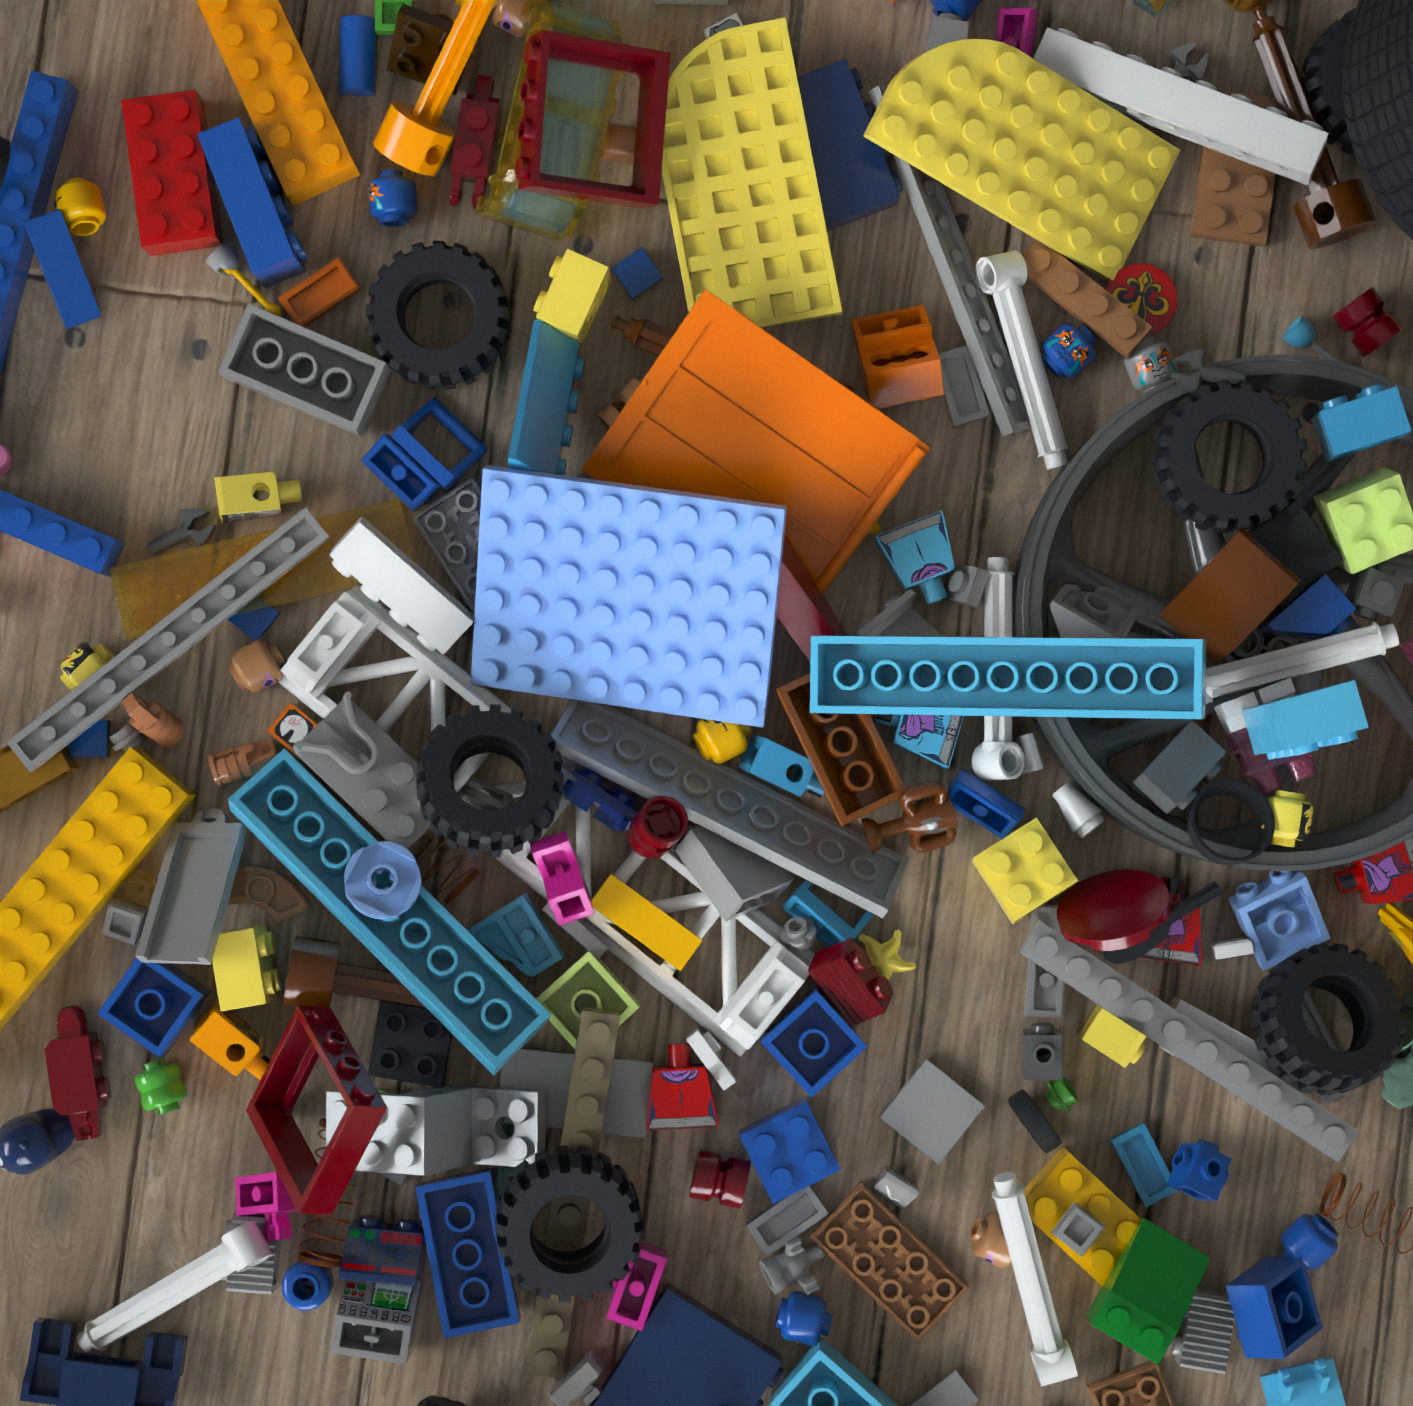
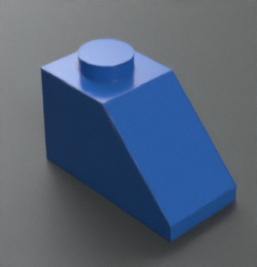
(1313, 612)

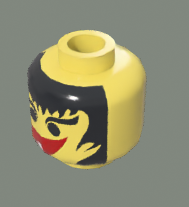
(83, 663)
(1292, 817)

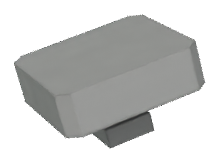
(579, 1381)

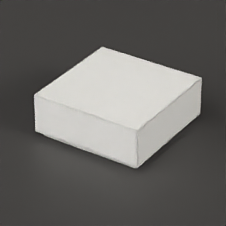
(1230, 948)

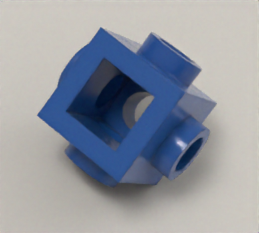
(1199, 1170)

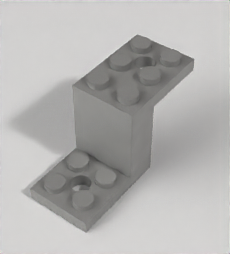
(449, 1128)

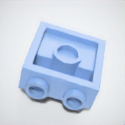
(1278, 916)

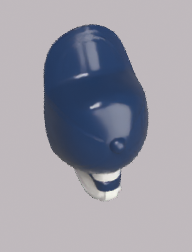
(34, 1140)

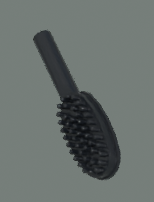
(1178, 911)

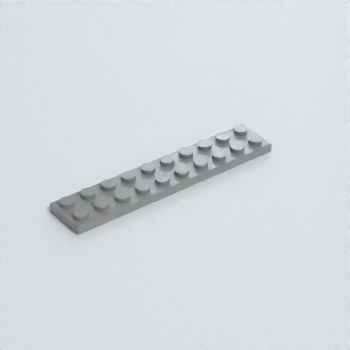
(730, 804)

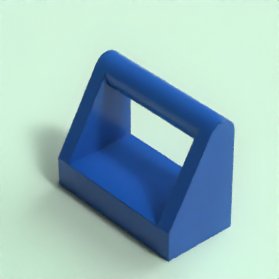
(446, 478)

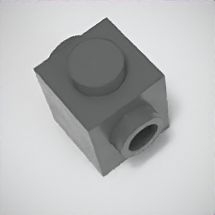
(1374, 592)
(1042, 1065)

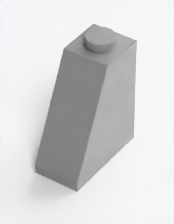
(730, 874)

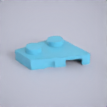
(519, 936)

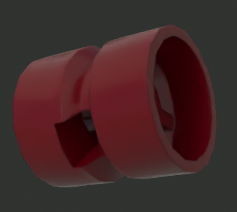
(1368, 322)
(657, 827)
(720, 1178)

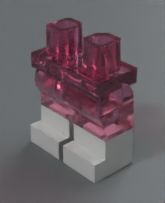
(1258, 766)

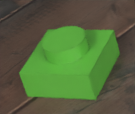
(386, 15)

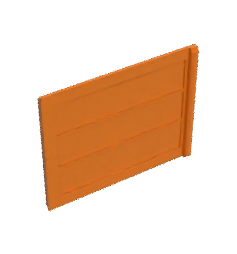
(760, 423)

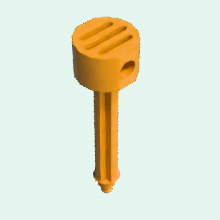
(415, 133)

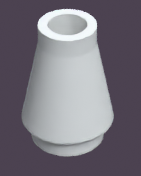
(1078, 810)

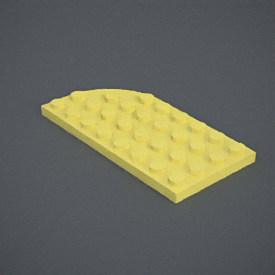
(1026, 148)
(746, 180)

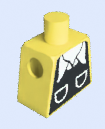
(237, 492)

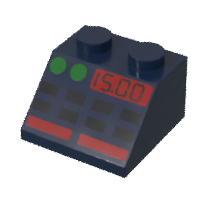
(384, 1251)

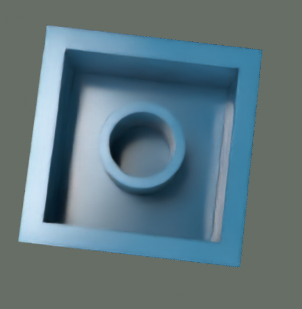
(1361, 423)

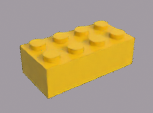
(1068, 1180)

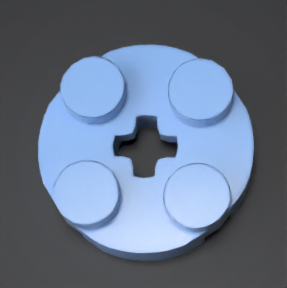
(376, 859)

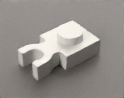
(706, 1048)

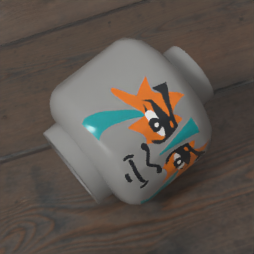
(1150, 365)

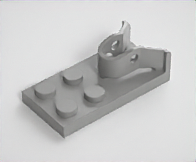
(366, 771)

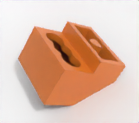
(897, 357)

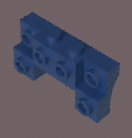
(81, 1379)

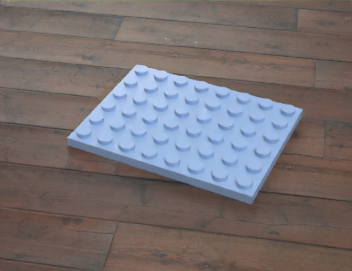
(627, 595)

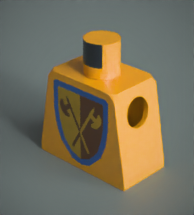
(219, 1030)

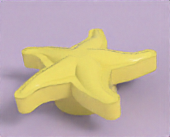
(885, 955)

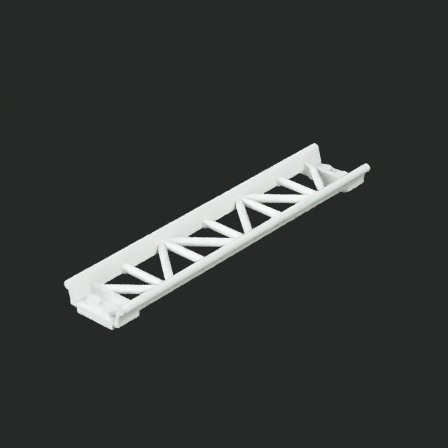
(746, 1010)

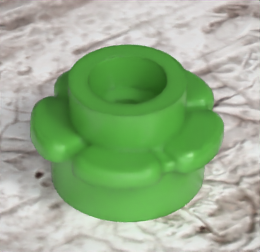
(1061, 1094)

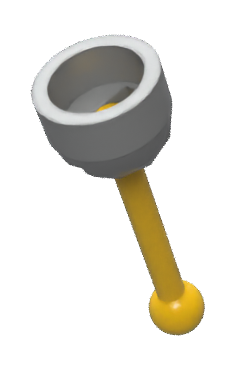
(225, 261)

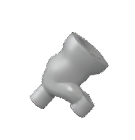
(792, 1266)

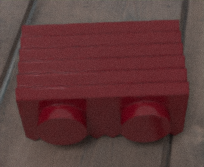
(851, 981)

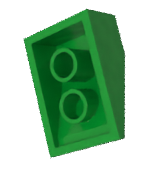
(1148, 1291)

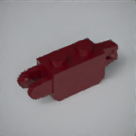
(475, 141)
(77, 1073)

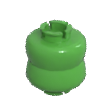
(160, 1086)

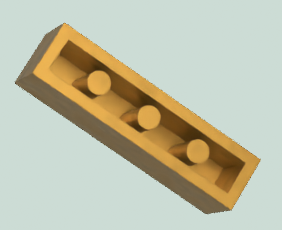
(20, 784)

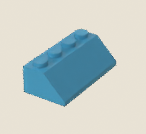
(546, 401)

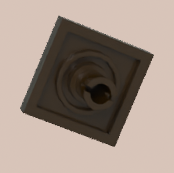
(418, 43)

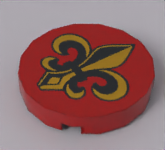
(1146, 293)

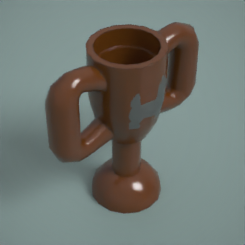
(928, 816)

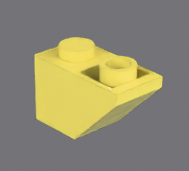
(1112, 1037)

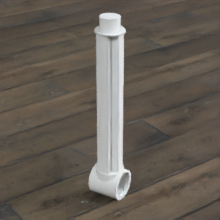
(1003, 278)
(1299, 659)
(998, 756)
(238, 1252)
(1050, 1353)

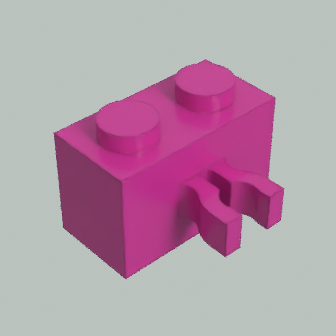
(266, 1196)
(636, 1291)

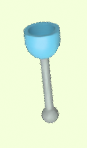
(1302, 334)

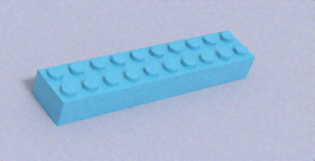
(1009, 676)
(421, 946)

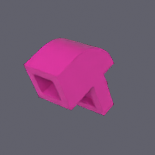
(562, 878)

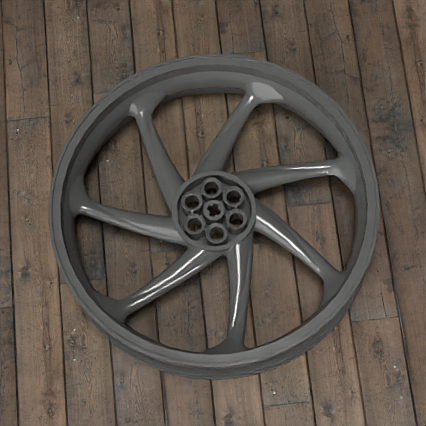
(1086, 749)

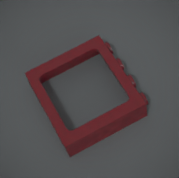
(653, 72)
(311, 1034)

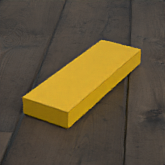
(645, 922)

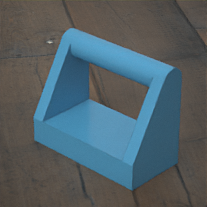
(830, 927)

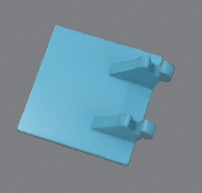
(1304, 1385)

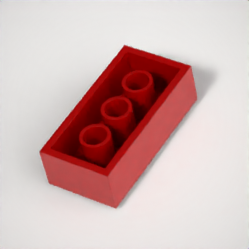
(171, 173)

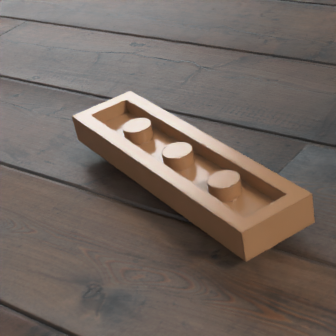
(1085, 299)

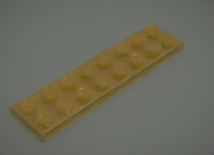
(159, 585)

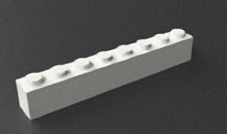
(1186, 107)

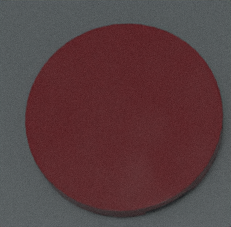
(1114, 909)

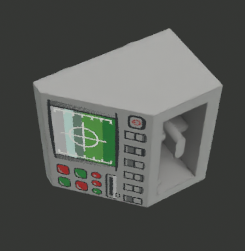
(376, 1321)

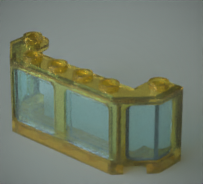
(574, 126)

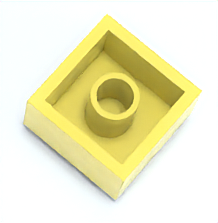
(574, 295)
(1024, 871)
(246, 968)

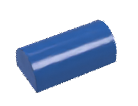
(357, 56)
(401, 472)
(984, 804)

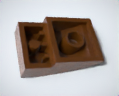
(1230, 595)

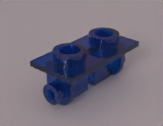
(612, 804)

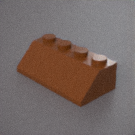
(843, 753)

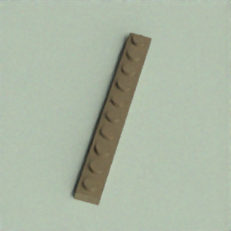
(570, 1212)

